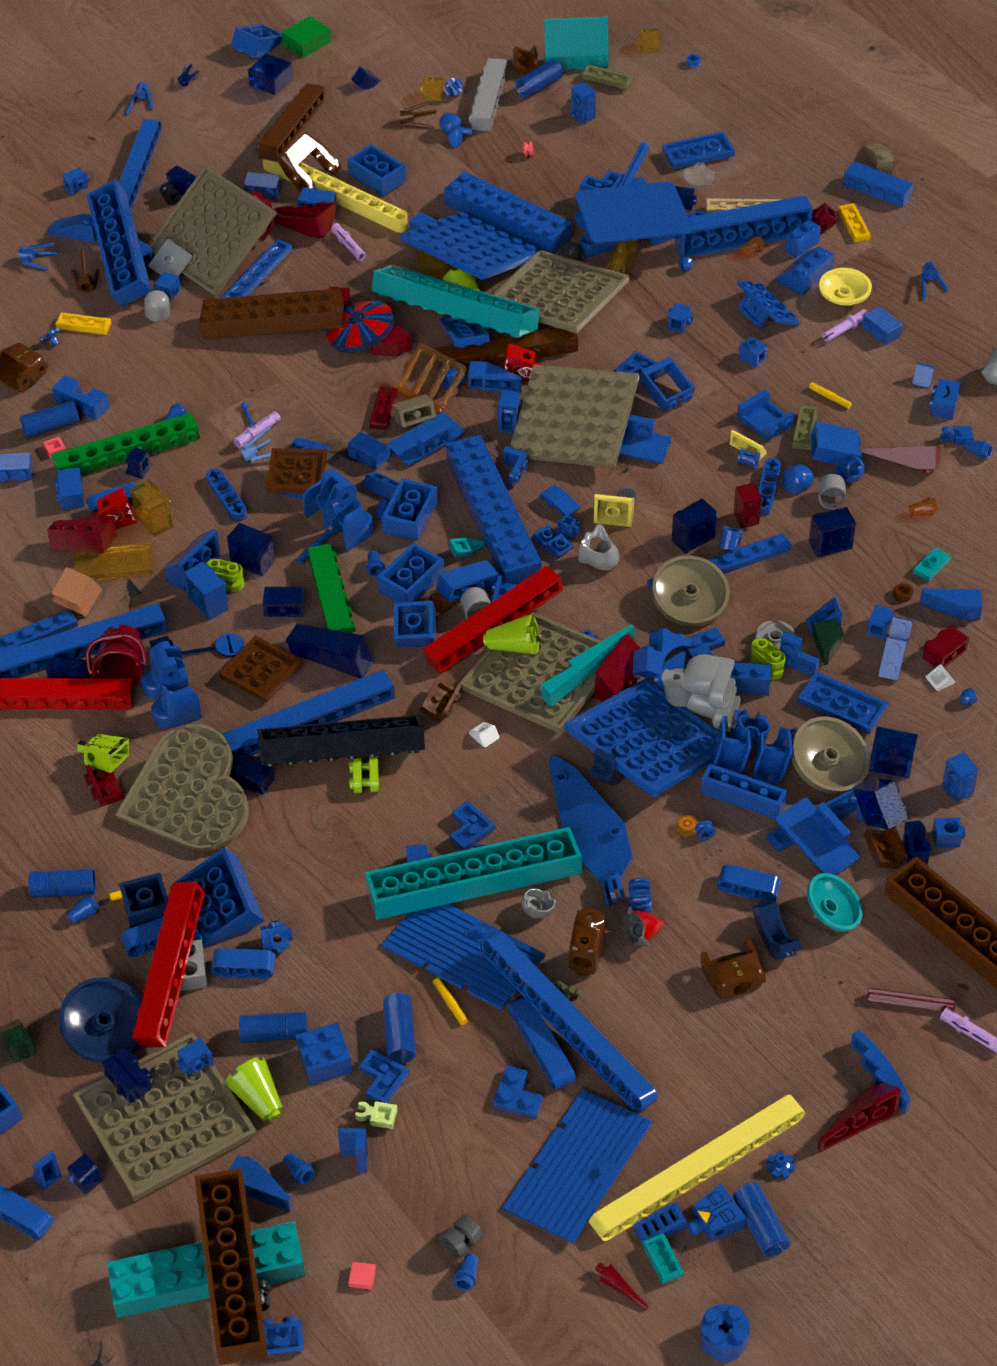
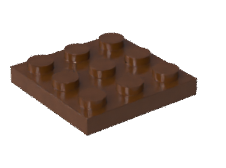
(295, 469)
(260, 669)

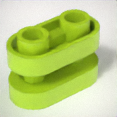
(230, 572)
(766, 653)
(357, 768)

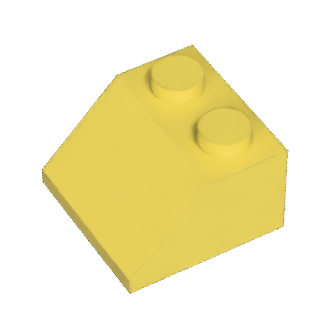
(613, 510)

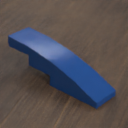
(879, 1066)

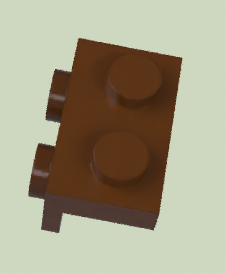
(524, 60)
(439, 700)
(886, 847)

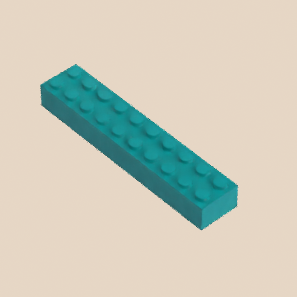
(455, 300)
(473, 873)

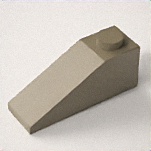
(880, 157)

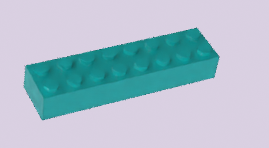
(180, 1273)

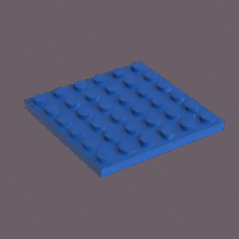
(470, 245)
(648, 736)

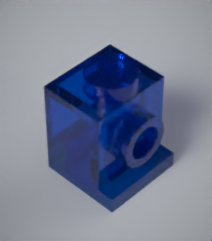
(687, 197)
(138, 463)

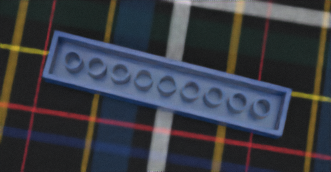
(493, 509)

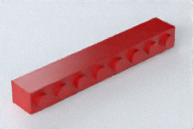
(510, 606)
(66, 693)
(168, 965)

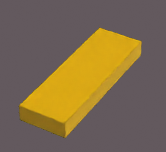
(854, 223)
(83, 323)

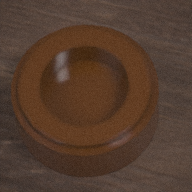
(903, 592)

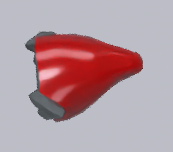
(643, 924)

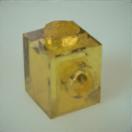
(648, 40)
(432, 88)

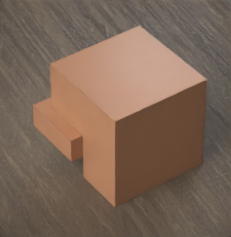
(76, 592)

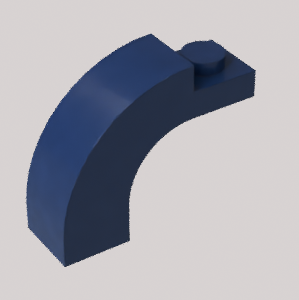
(605, 768)
(773, 932)

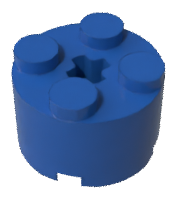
(724, 1332)

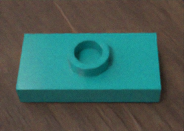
(932, 564)
(663, 1258)

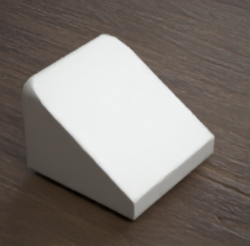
(940, 678)
(484, 734)

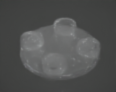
(699, 176)

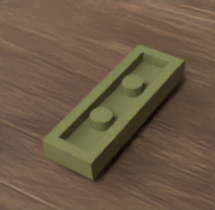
(607, 77)
(805, 423)

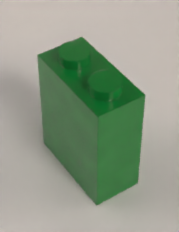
(306, 36)

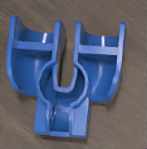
(340, 508)
(169, 684)
(733, 751)

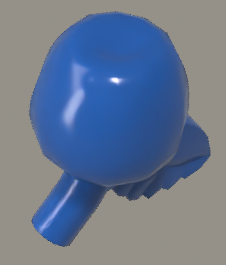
(451, 125)

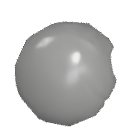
(537, 903)

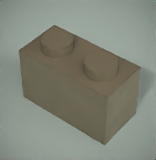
(414, 410)

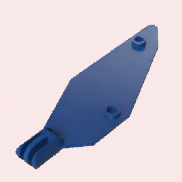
(595, 826)

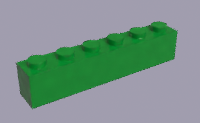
(330, 588)

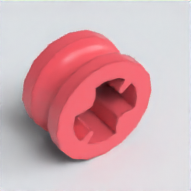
(527, 148)

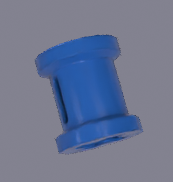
(748, 458)

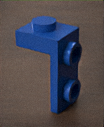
(516, 459)

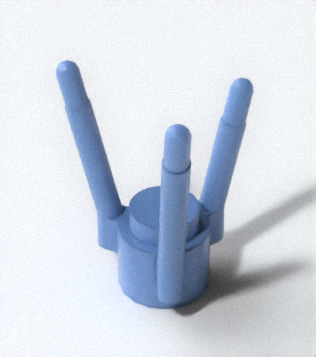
(250, 451)

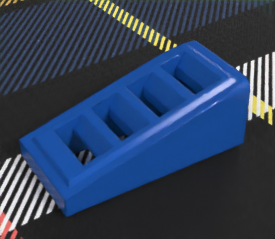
(46, 1171)
(657, 1217)

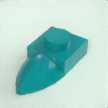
(464, 546)

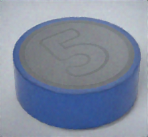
(627, 492)

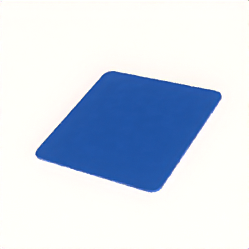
(633, 212)

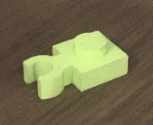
(380, 1115)

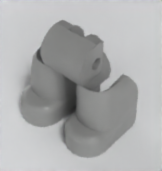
(704, 688)

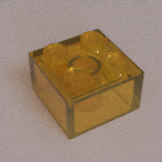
(152, 507)

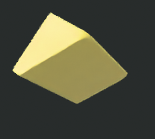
(740, 441)

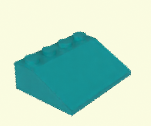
(577, 42)

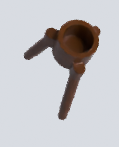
(407, 116)
(85, 282)

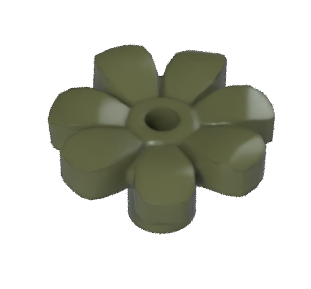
(568, 990)

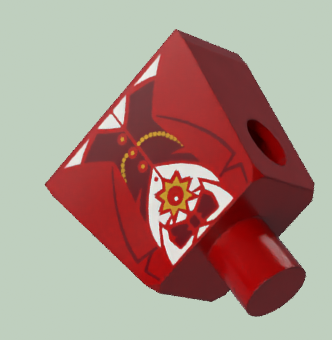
(520, 361)
(116, 505)

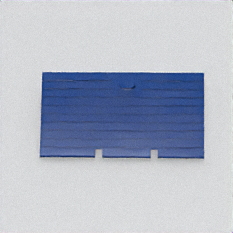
(450, 945)
(577, 1166)

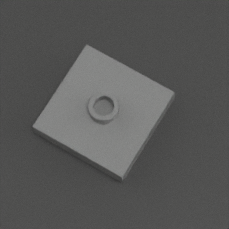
(170, 259)

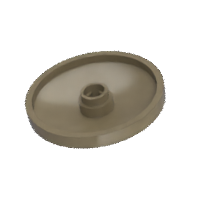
(690, 591)
(830, 755)

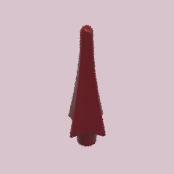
(613, 1279)

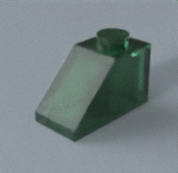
(827, 638)
(17, 1040)

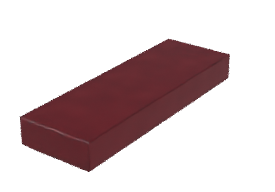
(383, 408)

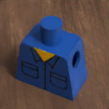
(716, 1215)

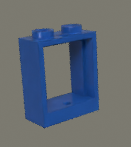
(659, 369)

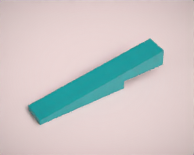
(581, 667)

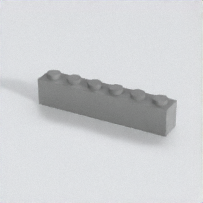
(488, 94)

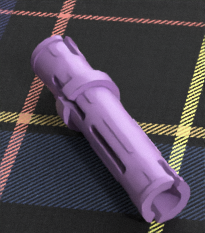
(357, 252)
(850, 323)
(250, 432)
(963, 1025)

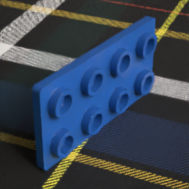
(760, 304)
(425, 438)
(642, 442)
(819, 836)

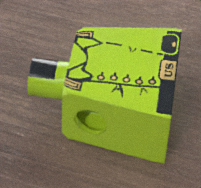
(104, 751)

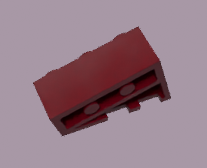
(82, 534)

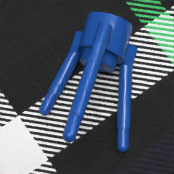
(141, 92)
(26, 254)
(931, 273)

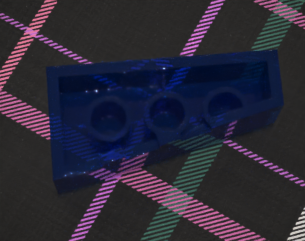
(331, 648)

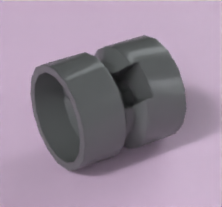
(461, 1236)

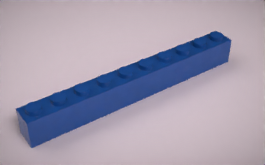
(73, 643)
(323, 708)

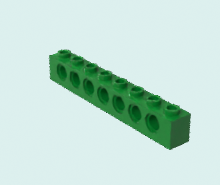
(116, 448)

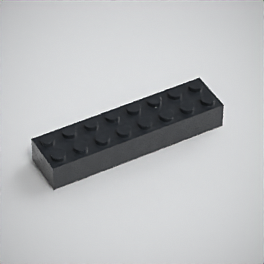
(340, 739)

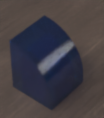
(364, 79)
(85, 1174)

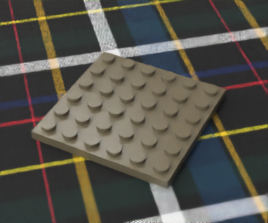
(216, 226)
(562, 289)
(575, 415)
(516, 678)
(170, 1127)

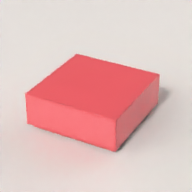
(53, 446)
(362, 1275)

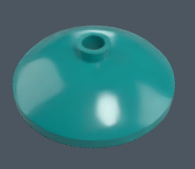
(834, 902)

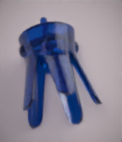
(184, 79)

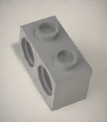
(196, 967)

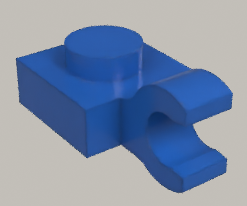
(957, 433)

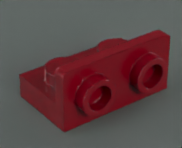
(104, 786)

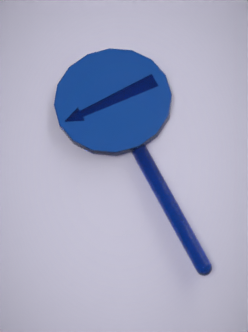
(226, 645)

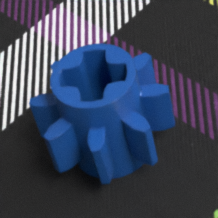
(453, 87)
(568, 527)

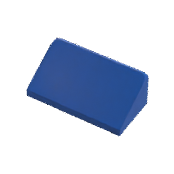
(380, 484)

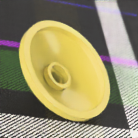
(845, 286)

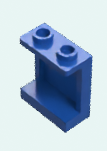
(764, 416)

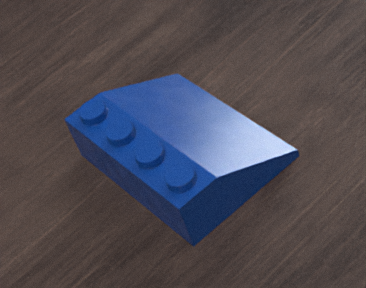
(228, 900)

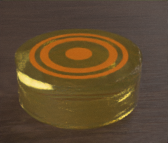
(686, 825)

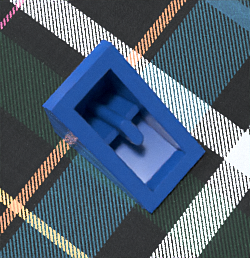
(828, 611)

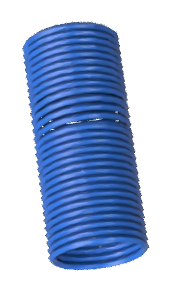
(539, 78)
(51, 419)
(68, 883)
(265, 1026)
(399, 1027)
(764, 1222)

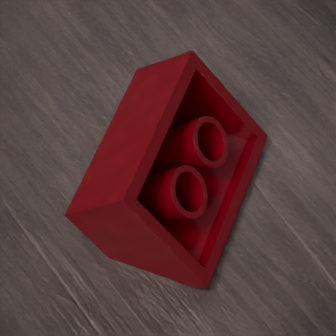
(617, 670)

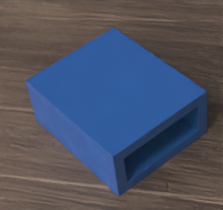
(833, 443)

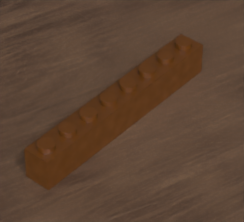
(291, 122)
(542, 342)

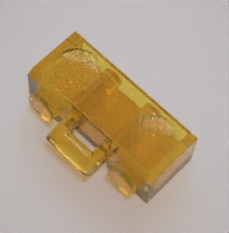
(623, 256)

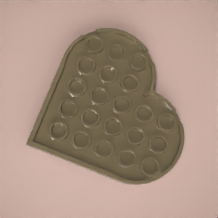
(188, 791)

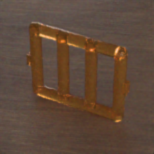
(448, 362)

